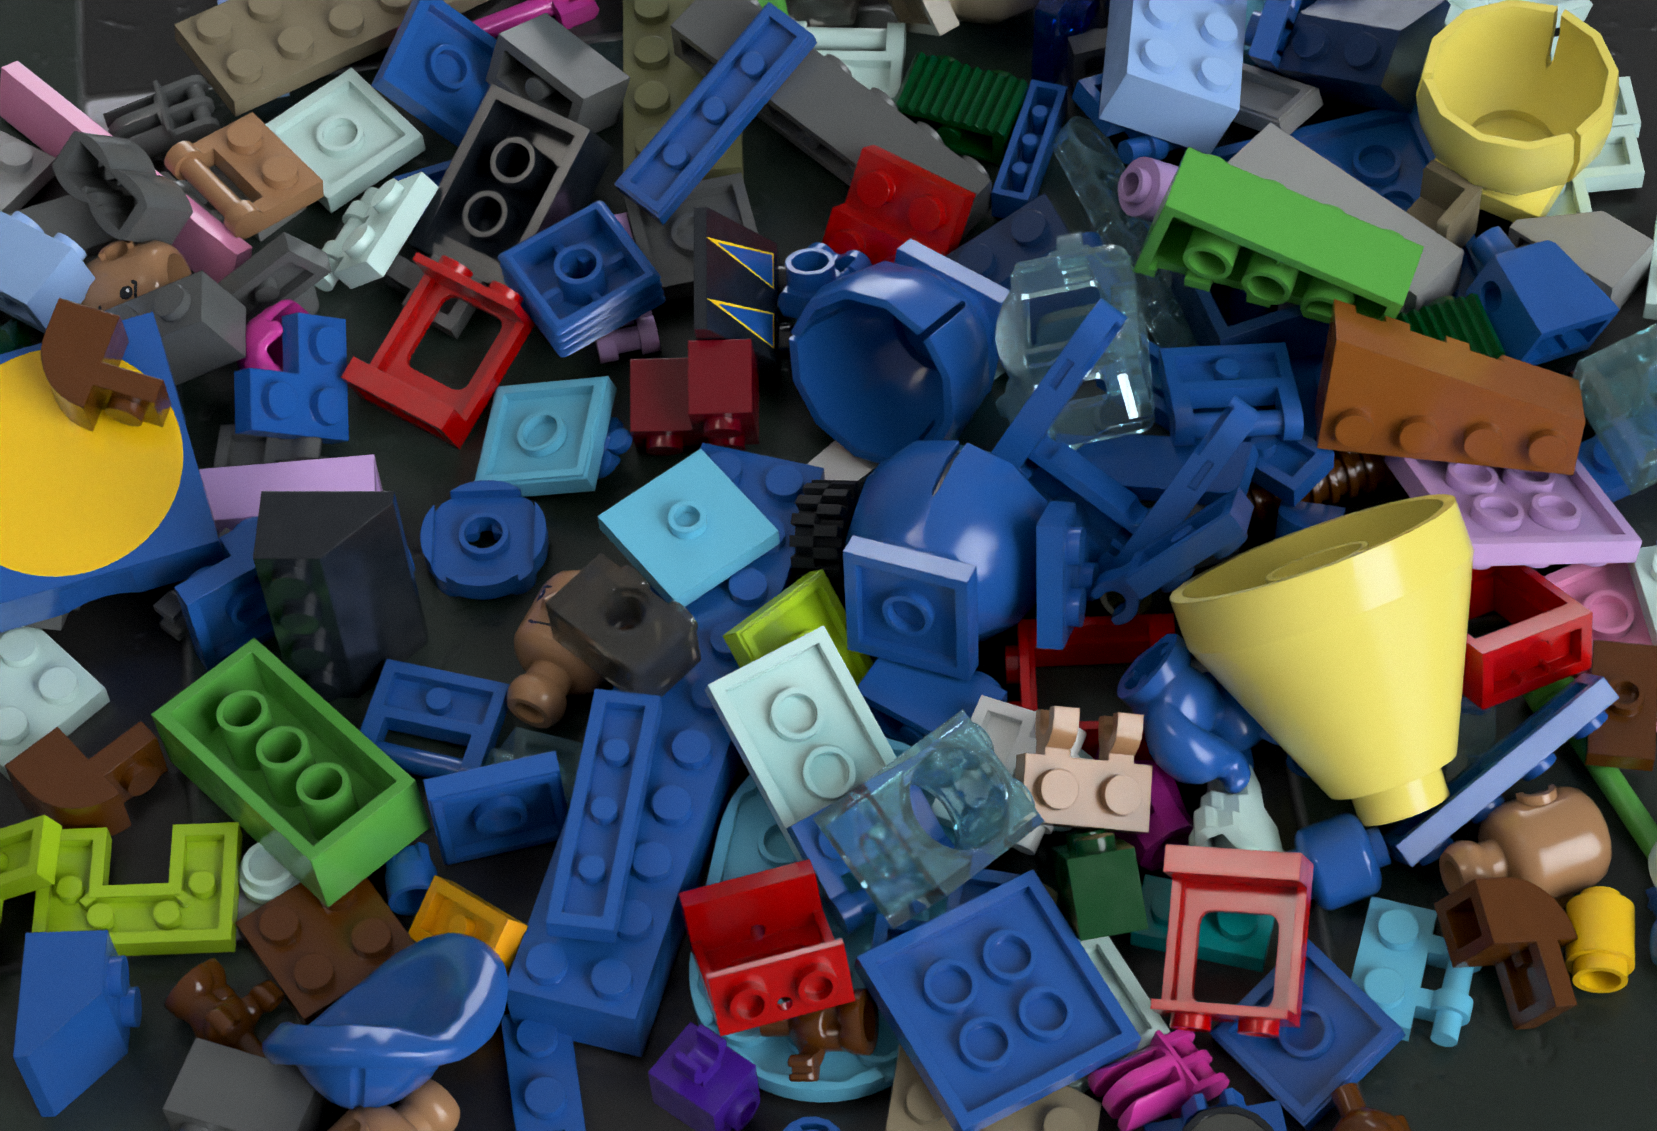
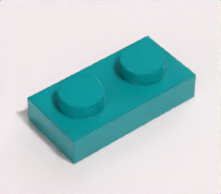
(1223, 936)

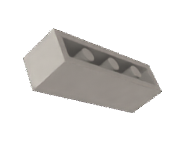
(1286, 160)

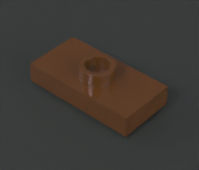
(1629, 732)

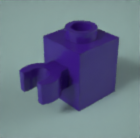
(705, 1082)

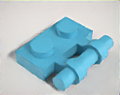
(1392, 964)

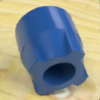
(408, 878)

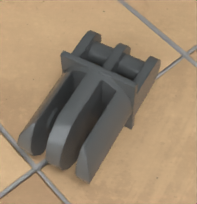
(167, 117)

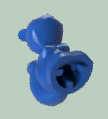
(1190, 718)

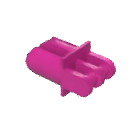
(1156, 1080)

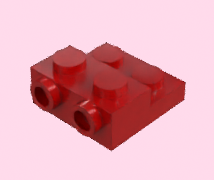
(894, 203)

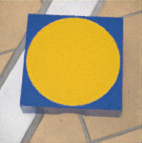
(95, 507)

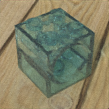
(891, 851)

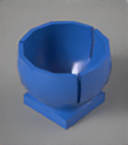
(897, 352)
(942, 568)

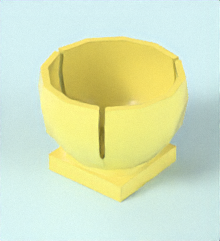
(1511, 113)

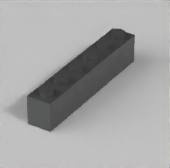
(826, 108)

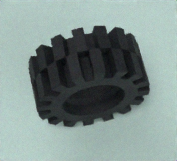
(823, 528)

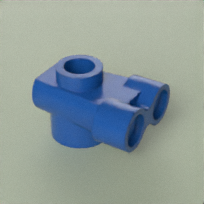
(810, 270)

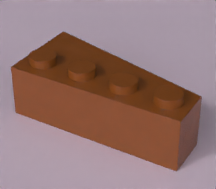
(1440, 400)

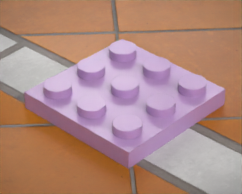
(1526, 513)

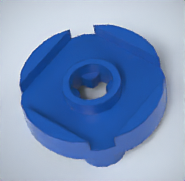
(490, 571)

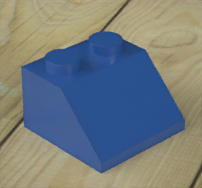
(72, 1014)

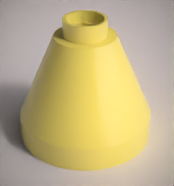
(1348, 648)

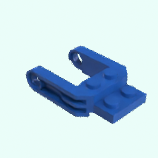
(1108, 510)

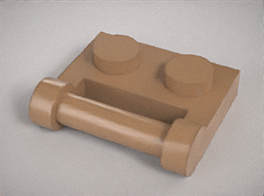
(257, 165)

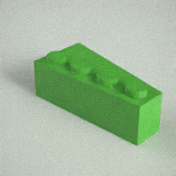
(1274, 244)

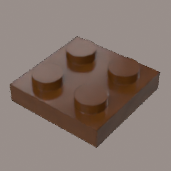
(322, 950)

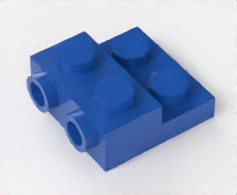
(226, 600)

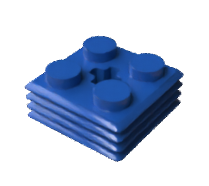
(582, 278)

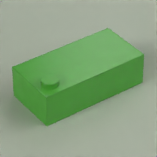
(291, 771)

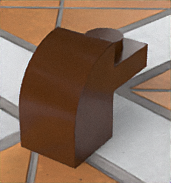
(83, 370)
(83, 792)
(1520, 933)

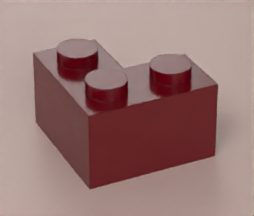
(696, 398)

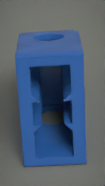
(1538, 298)

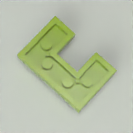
(177, 917)

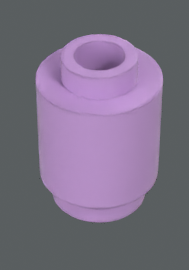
(1144, 187)

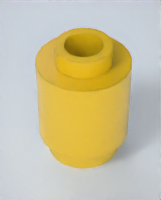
(1605, 940)

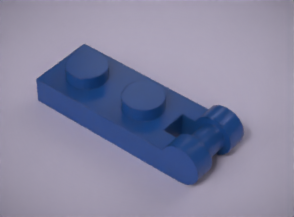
(542, 1077)

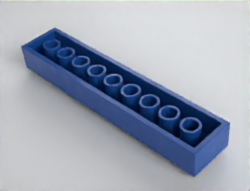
(611, 990)

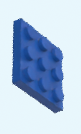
(996, 1003)

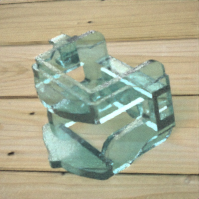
(1123, 366)

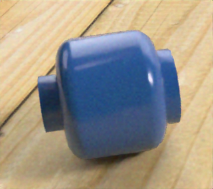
(1344, 860)

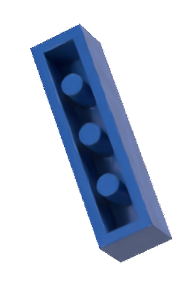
(1029, 147)

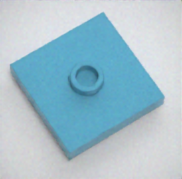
(548, 435)
(688, 529)

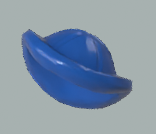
(399, 1023)

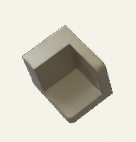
(1447, 203)

